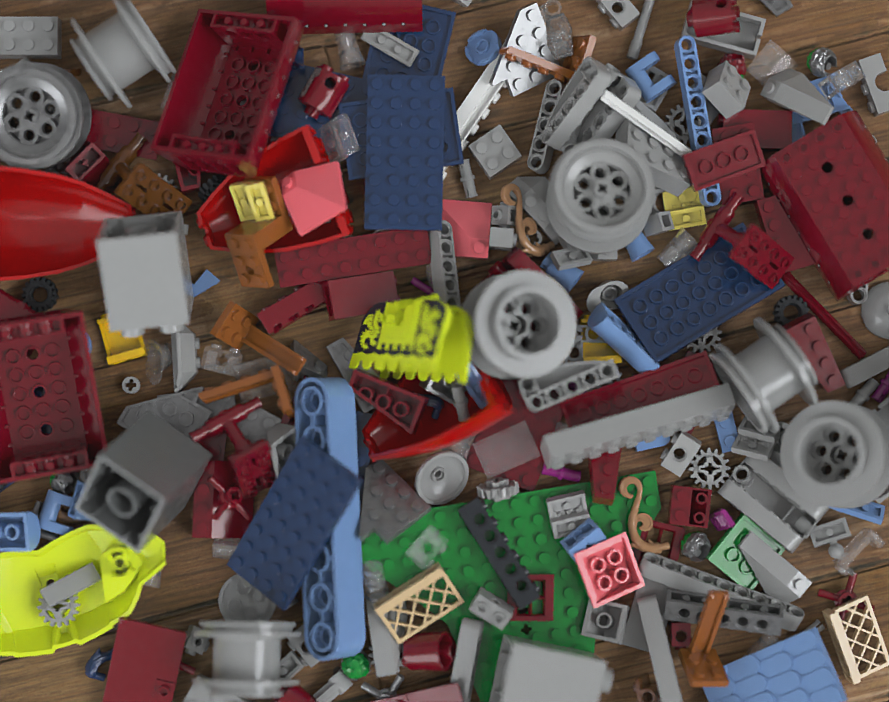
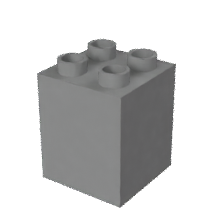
(145, 273)
(547, 673)

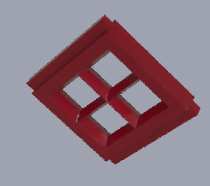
(675, 548)
(548, 600)

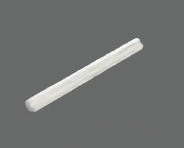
(644, 123)

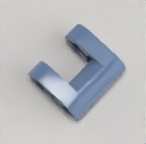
(638, 73)
(51, 510)

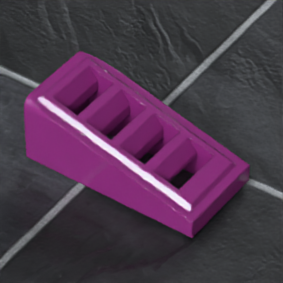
(721, 519)

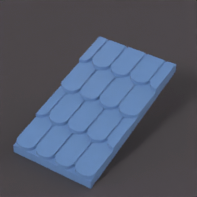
(783, 672)

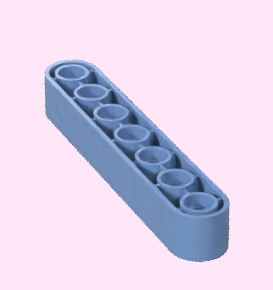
(335, 583)

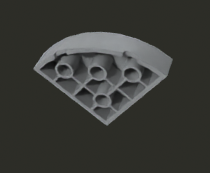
(664, 163)

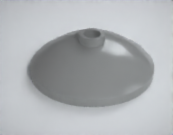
(876, 310)
(447, 482)

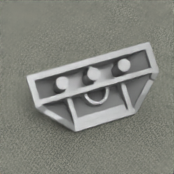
(534, 203)
(184, 357)

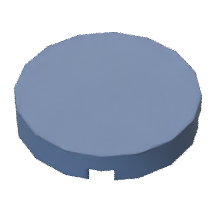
(483, 47)

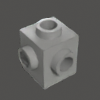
(503, 215)
(195, 643)

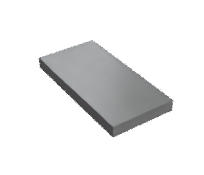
(634, 631)

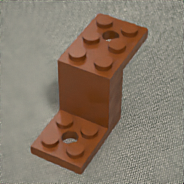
(251, 237)

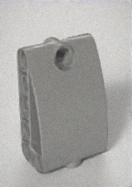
(579, 110)
(559, 379)
(772, 502)

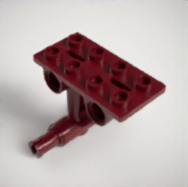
(751, 249)
(252, 460)

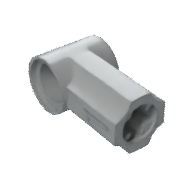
(336, 685)

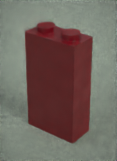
(771, 126)
(357, 294)

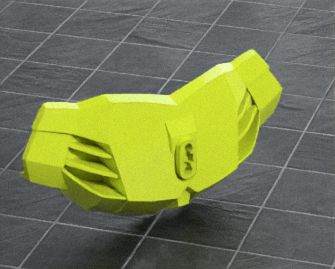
(101, 604)

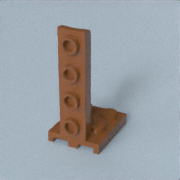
(582, 48)
(238, 327)
(250, 382)
(699, 660)

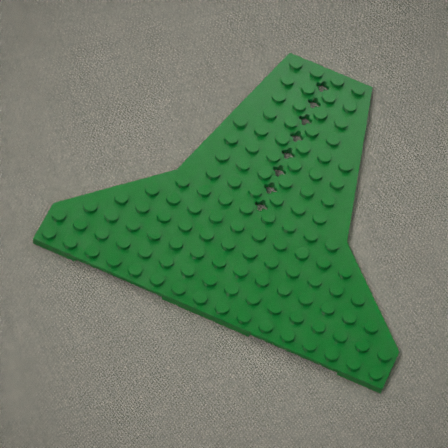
(529, 532)

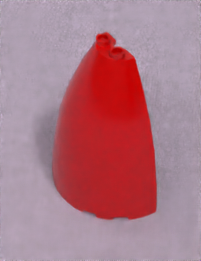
(284, 156)
(50, 222)
(392, 441)

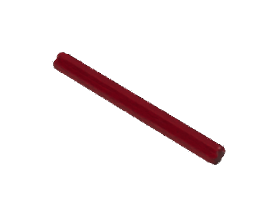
(824, 315)

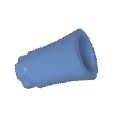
(639, 247)
(566, 278)

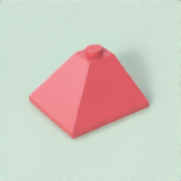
(314, 195)
(470, 227)
(609, 569)

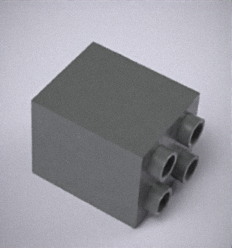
(143, 481)

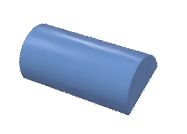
(620, 338)
(19, 531)

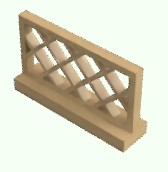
(412, 588)
(844, 648)

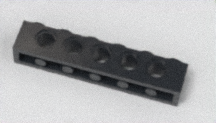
(520, 598)

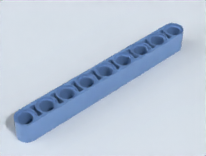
(692, 112)

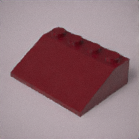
(232, 522)

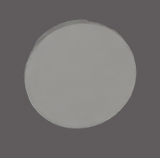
(243, 604)

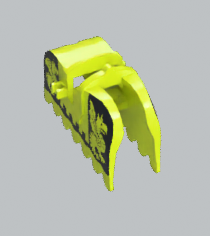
(415, 338)

